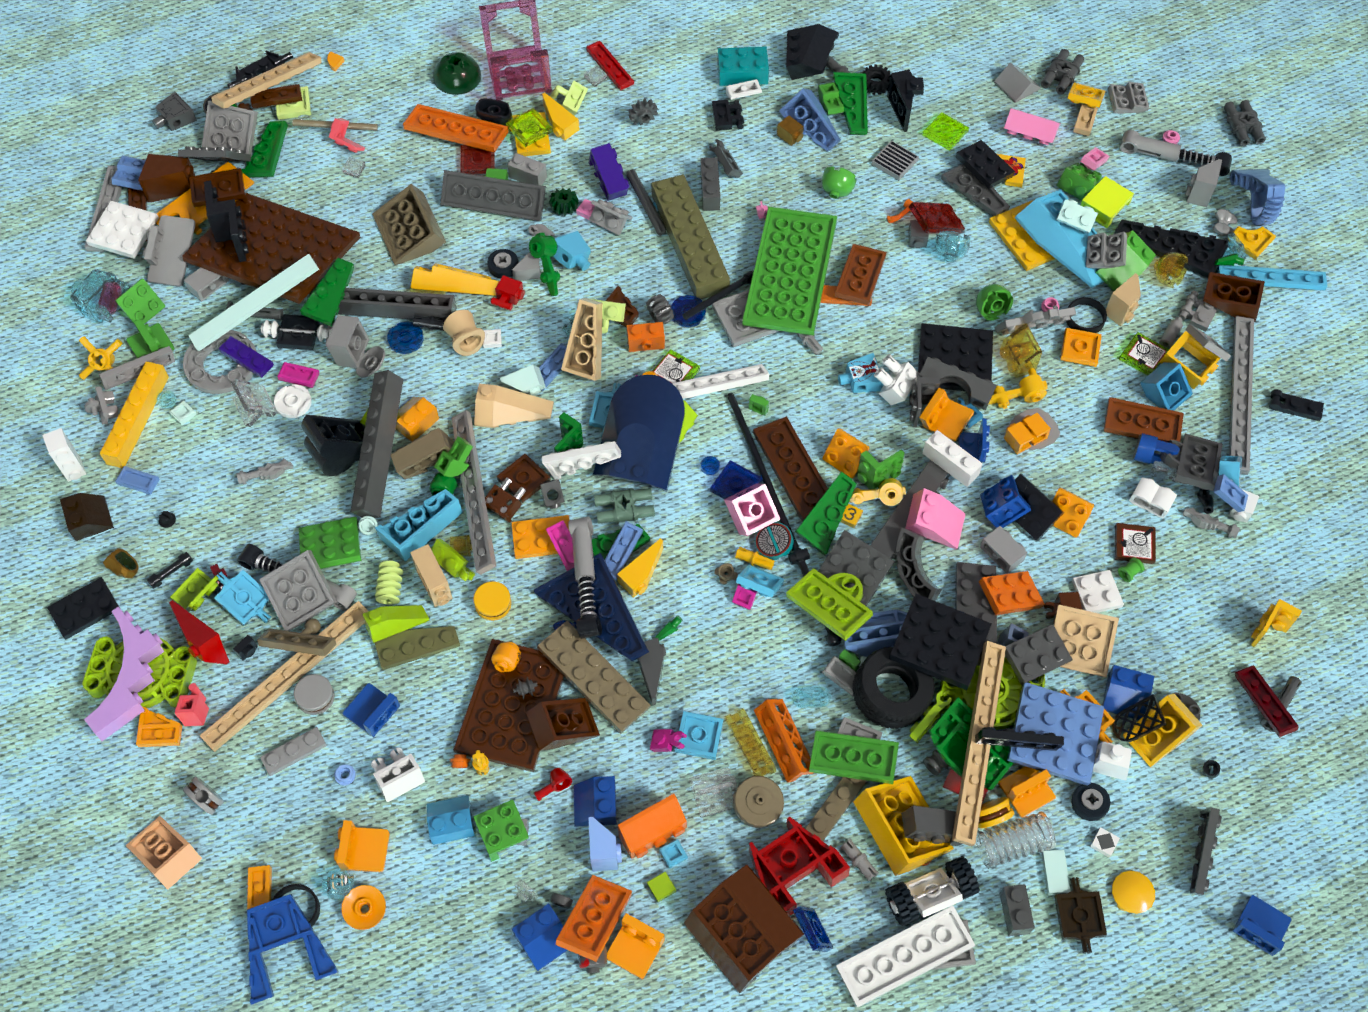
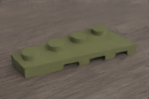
(414, 645)

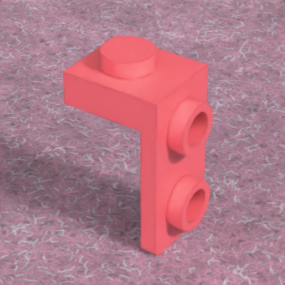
(338, 132)

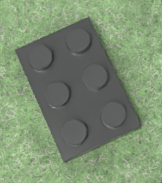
(1037, 654)

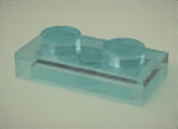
(1235, 245)

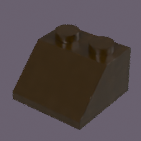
(86, 515)

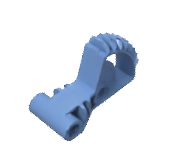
(1265, 191)

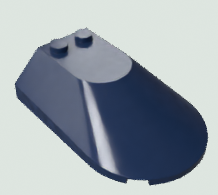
(647, 427)

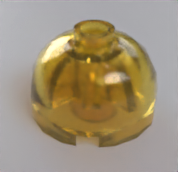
(1171, 265)

